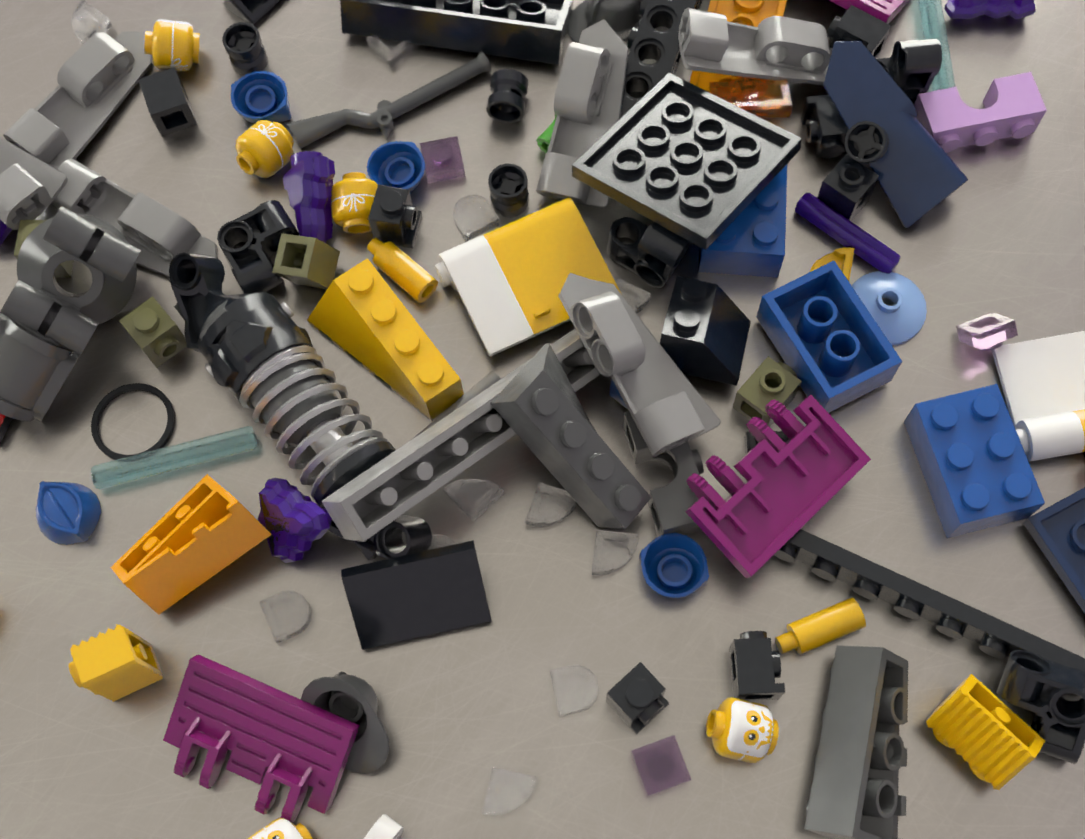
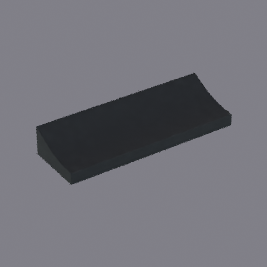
(497, 27)

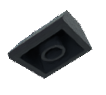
(705, 331)

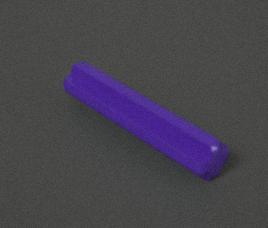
(847, 233)

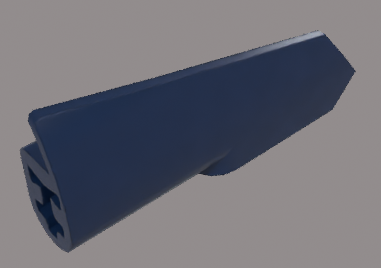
(915, 168)

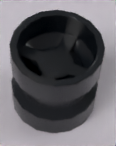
(244, 48)
(508, 92)
(861, 139)
(512, 182)

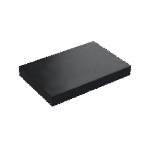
(416, 594)

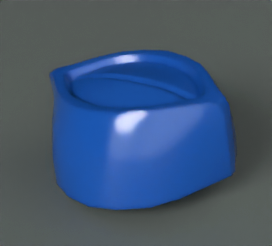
(261, 97)
(397, 165)
(67, 512)
(674, 565)

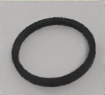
(119, 391)

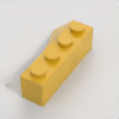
(379, 331)

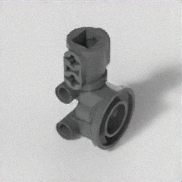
(45, 325)

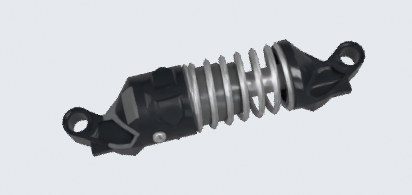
(277, 372)

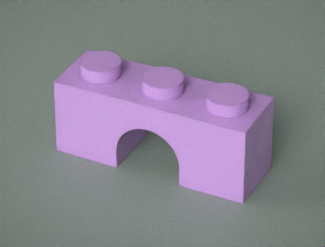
(1010, 110)

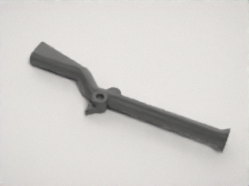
(314, 128)

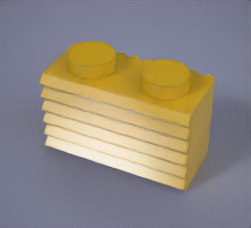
(114, 663)
(985, 733)

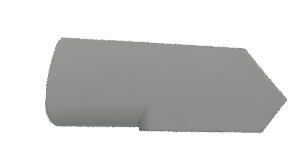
(772, 51)
(87, 95)
(586, 108)
(25, 185)
(139, 218)
(647, 378)

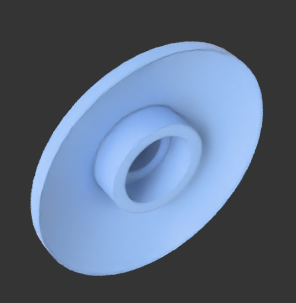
(899, 321)

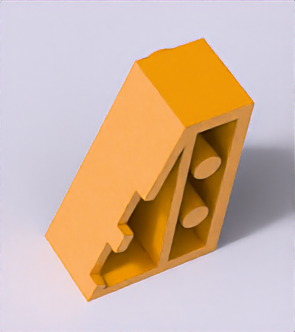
(189, 545)

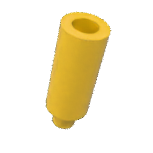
(402, 269)
(822, 627)

